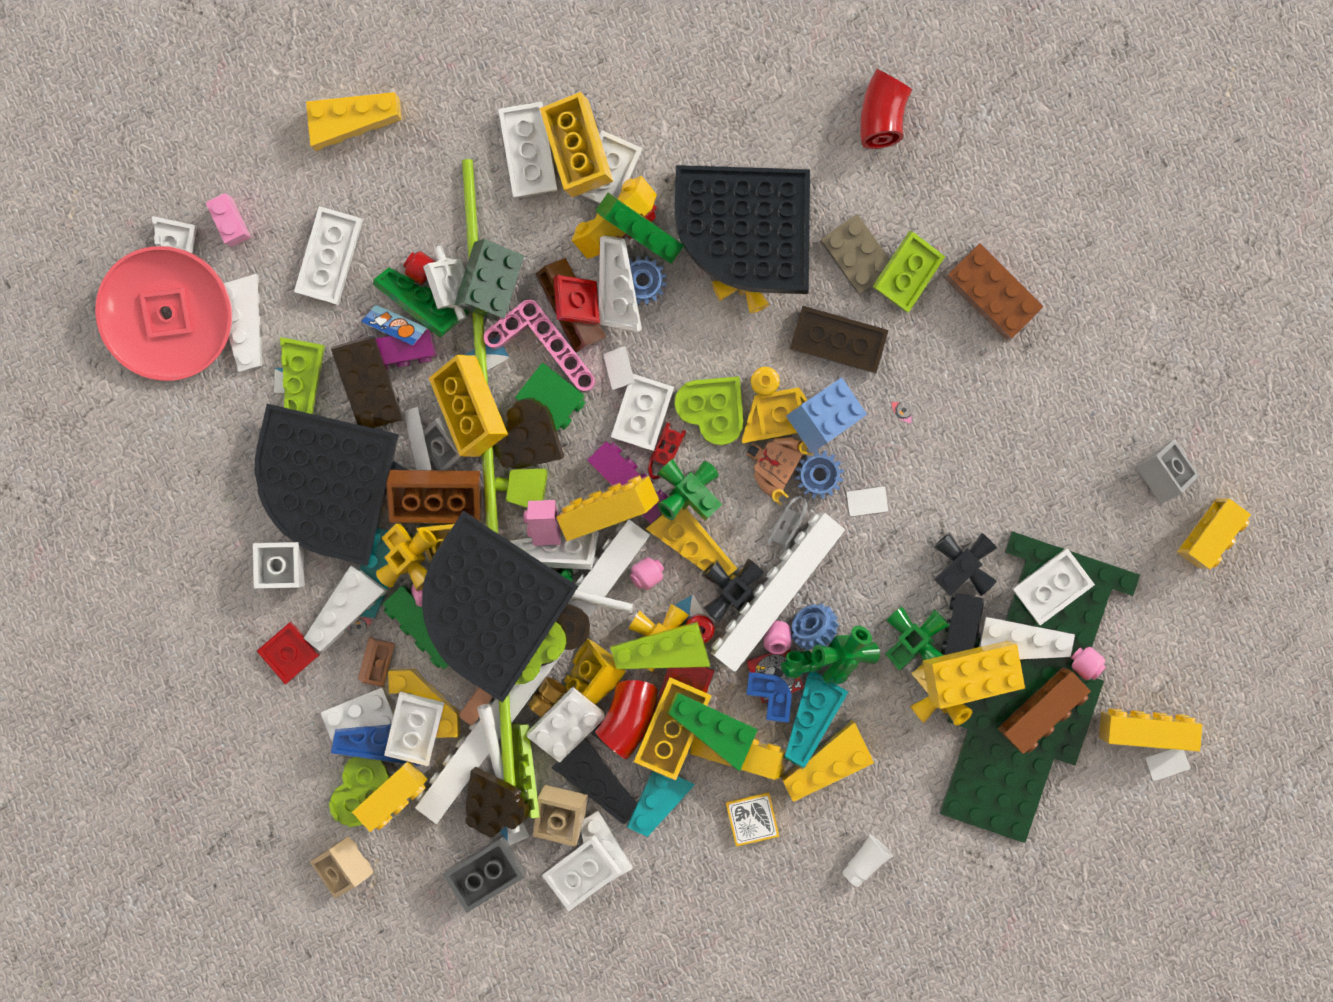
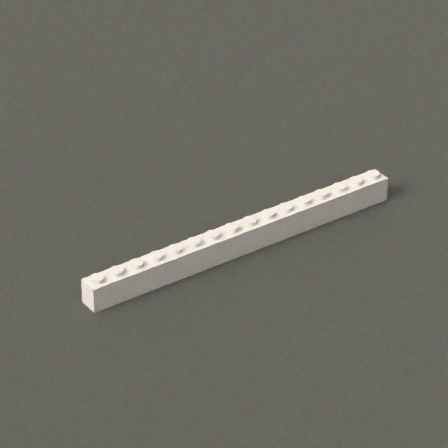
(474, 748)

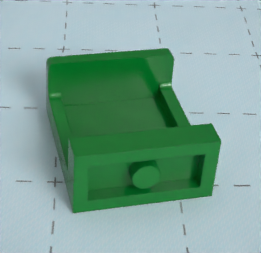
(555, 393)

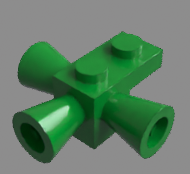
(689, 490)
(914, 637)
(845, 654)

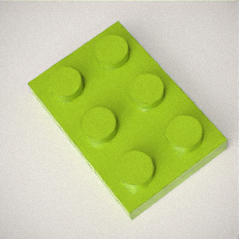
(908, 271)

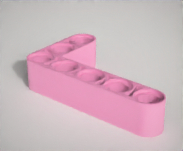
(547, 340)

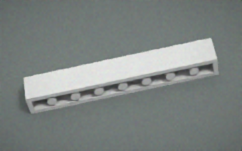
(777, 591)

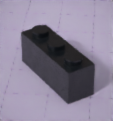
(963, 623)

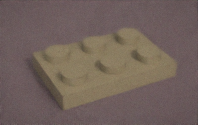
(856, 253)

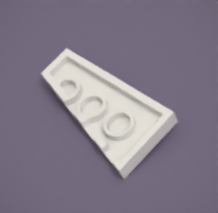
(1031, 640)

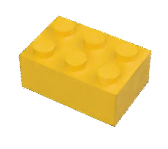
(1214, 533)
(391, 797)

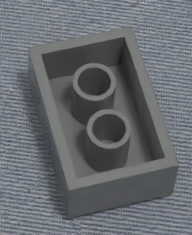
(484, 873)

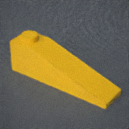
(593, 672)

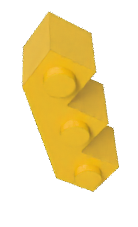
(635, 194)
(410, 681)

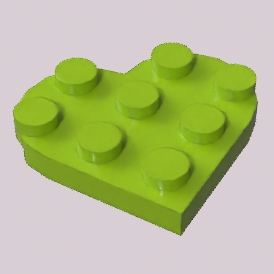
(713, 406)
(549, 650)
(360, 780)

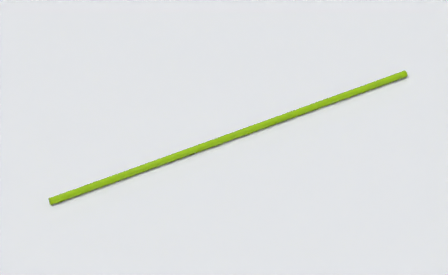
(487, 456)

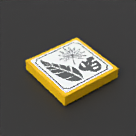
(752, 819)

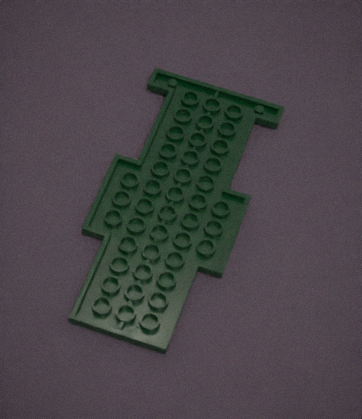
(993, 780)

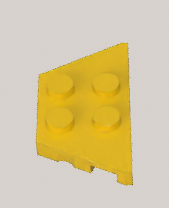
(768, 415)

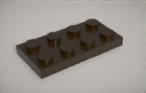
(839, 339)
(367, 382)

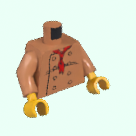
(776, 464)

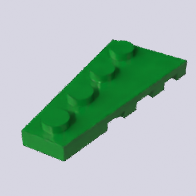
(416, 301)
(720, 732)

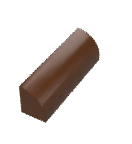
(579, 334)

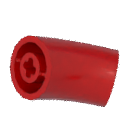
(883, 111)
(628, 716)

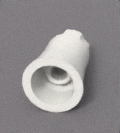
(866, 861)

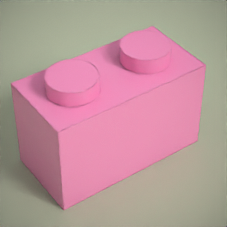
(228, 220)
(542, 522)

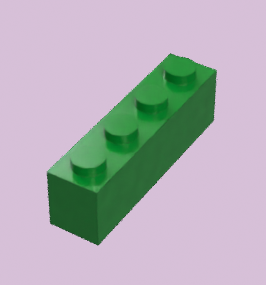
(639, 228)
(410, 616)

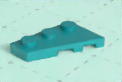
(657, 801)

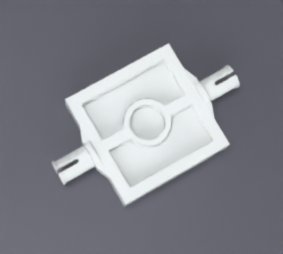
(445, 281)

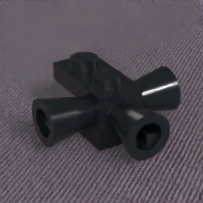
(964, 564)
(732, 588)

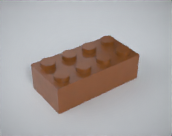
(994, 292)
(433, 495)
(1044, 710)

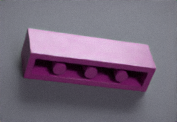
(401, 353)
(618, 470)

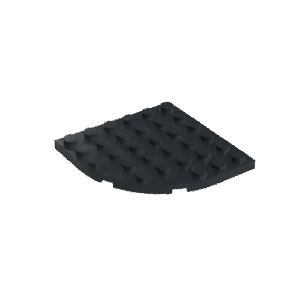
(746, 225)
(323, 480)
(489, 605)

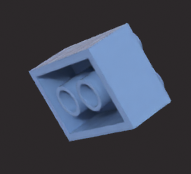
(826, 415)

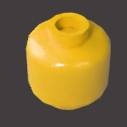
(764, 381)

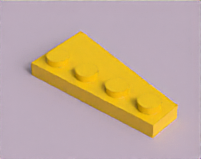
(690, 540)

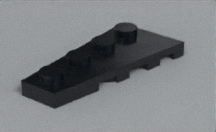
(593, 777)

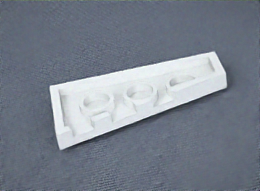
(616, 288)
(245, 327)
(569, 554)
(349, 600)

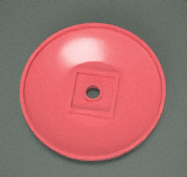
(132, 319)

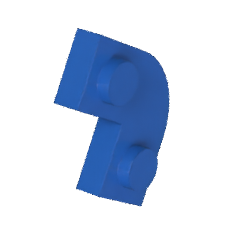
(777, 692)

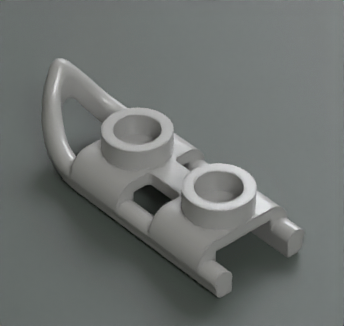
(791, 518)

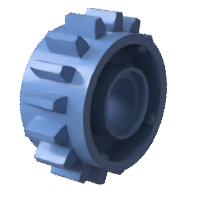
(649, 269)
(831, 474)
(814, 626)

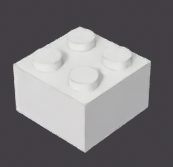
(278, 565)

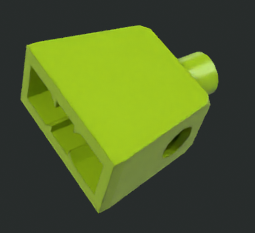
(523, 485)

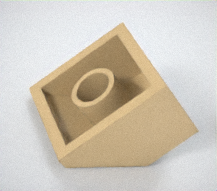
(560, 815)
(342, 867)

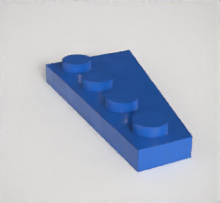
(363, 742)

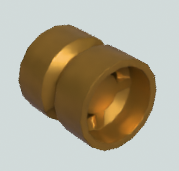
(549, 694)

